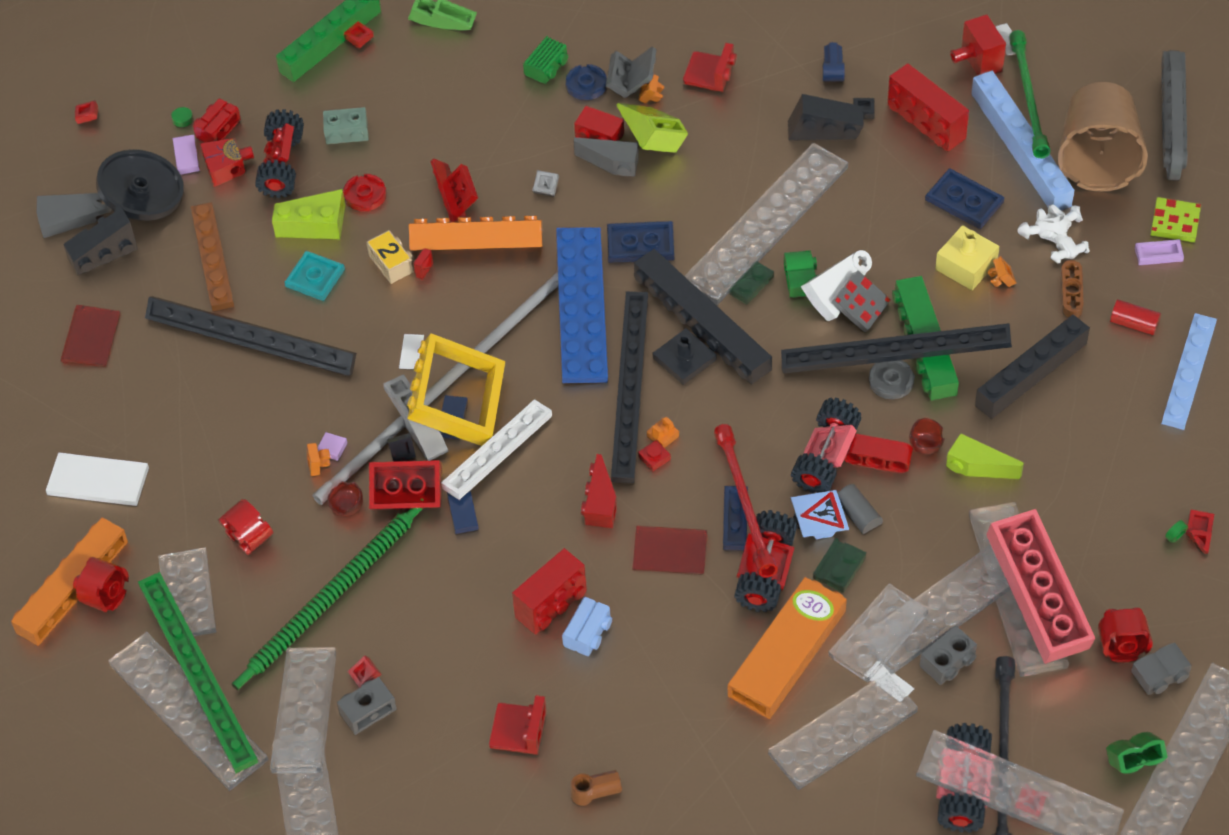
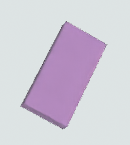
(186, 154)
(1159, 252)

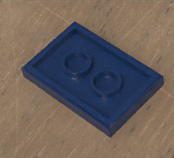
(964, 198)
(633, 240)

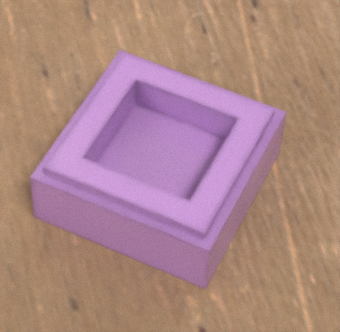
(334, 443)

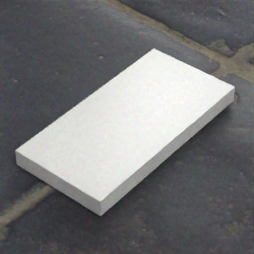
(97, 479)

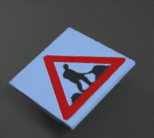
(819, 514)

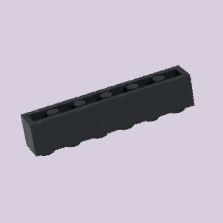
(1032, 366)

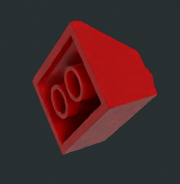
(404, 484)

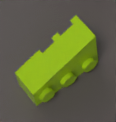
(310, 216)

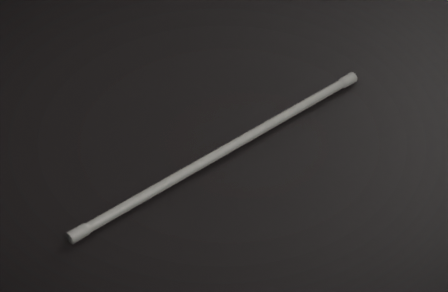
(392, 430)

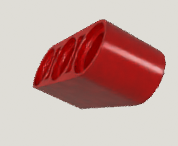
(879, 453)

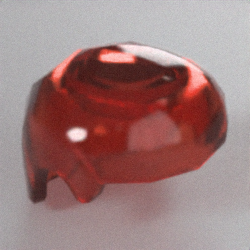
(926, 436)
(345, 499)

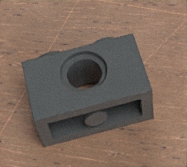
(361, 717)

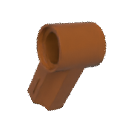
(596, 785)

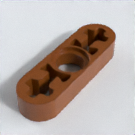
(1076, 281)

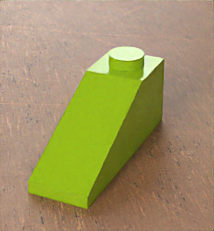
(980, 460)

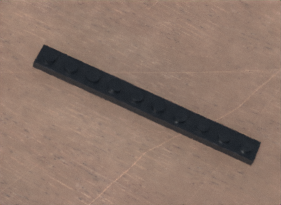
(250, 335)
(896, 348)
(629, 388)

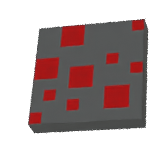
(861, 301)

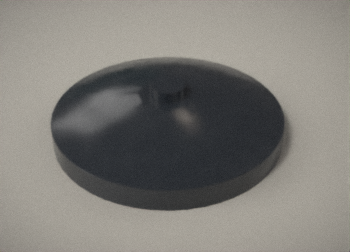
(141, 183)

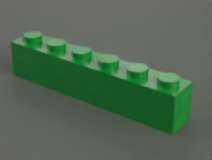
(324, 37)
(919, 317)

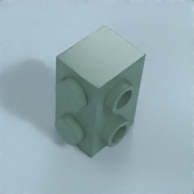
(344, 127)

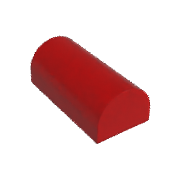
(1135, 317)

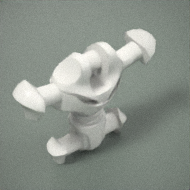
(1054, 228)

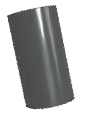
(859, 509)

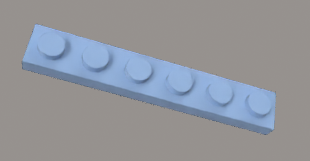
(1189, 371)

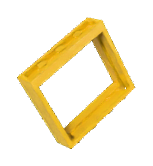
(442, 421)

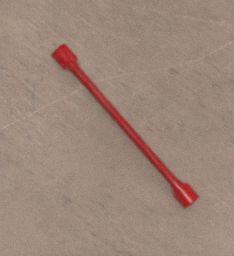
(764, 560)

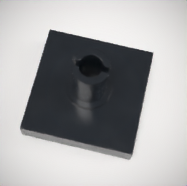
(684, 356)

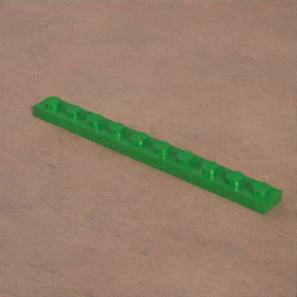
(198, 673)

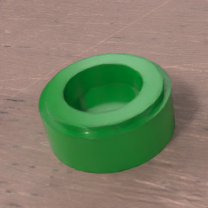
(182, 117)
(1176, 531)

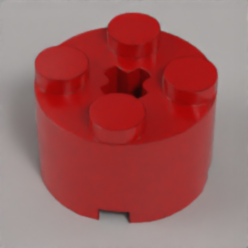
(245, 526)
(101, 584)
(1124, 634)

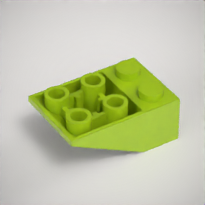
(653, 128)

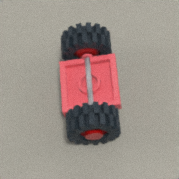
(827, 446)
(958, 810)

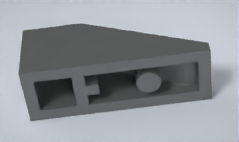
(612, 156)

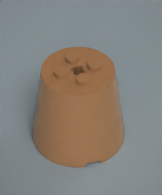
(1102, 138)

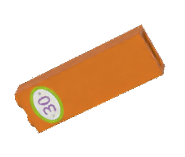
(787, 647)

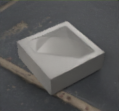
(545, 183)

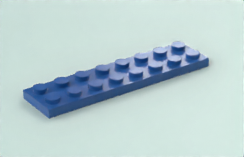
(581, 305)

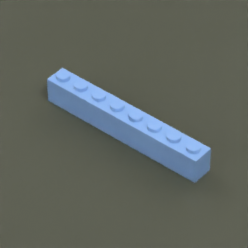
(1017, 136)

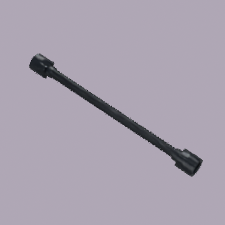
(1004, 673)

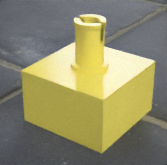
(966, 257)

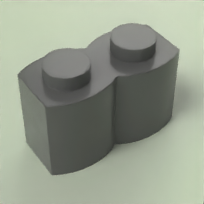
(1161, 668)

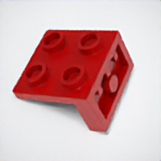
(519, 726)

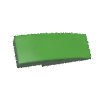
(442, 15)

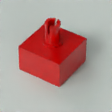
(981, 46)

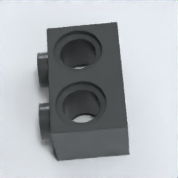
(944, 652)

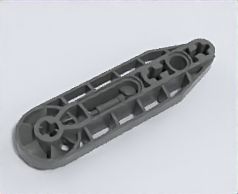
(1174, 113)

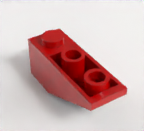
(601, 498)

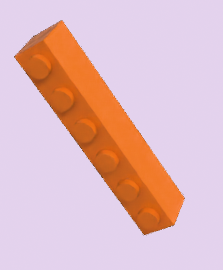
(476, 234)
(57, 593)

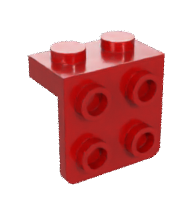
(710, 70)

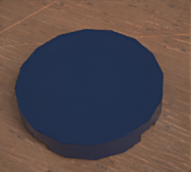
(586, 82)

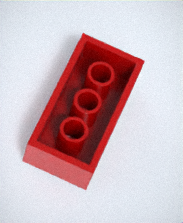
(927, 107)

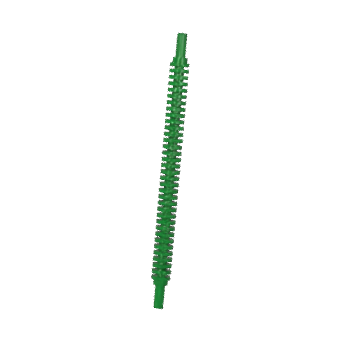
(327, 596)

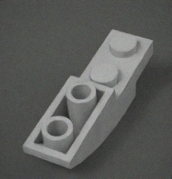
(427, 439)

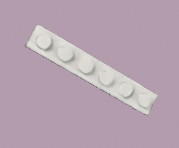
(496, 449)

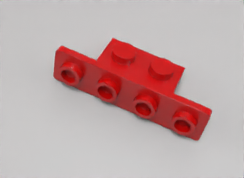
(455, 187)

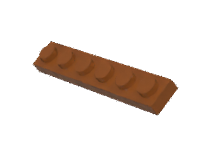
(212, 256)

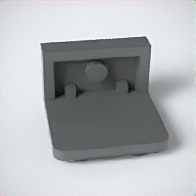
(628, 75)

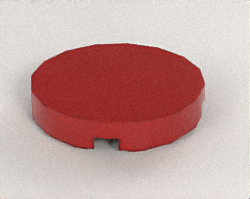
(364, 192)

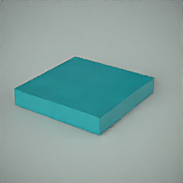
(314, 275)

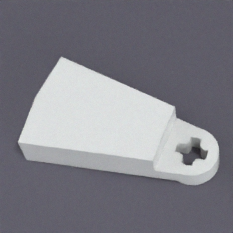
(827, 285)

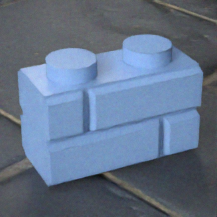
(587, 626)

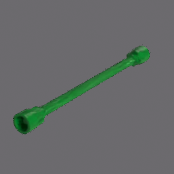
(1040, 143)

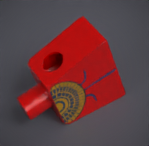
(225, 159)

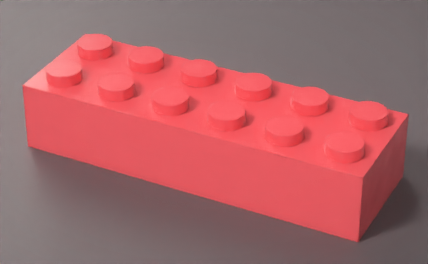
(1040, 586)

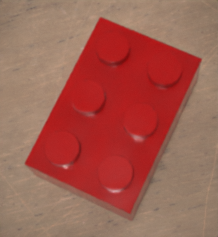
(549, 591)

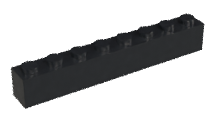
(702, 316)

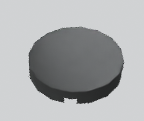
(891, 379)

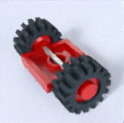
(273, 175)
(778, 537)

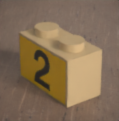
(390, 256)

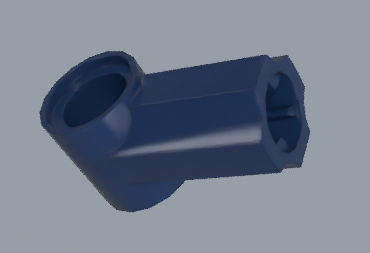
(833, 66)

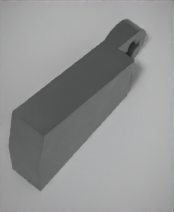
(68, 212)

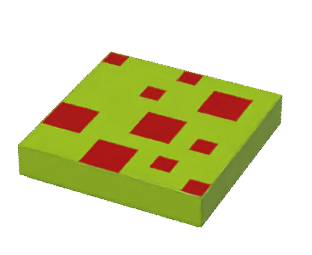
(1175, 219)

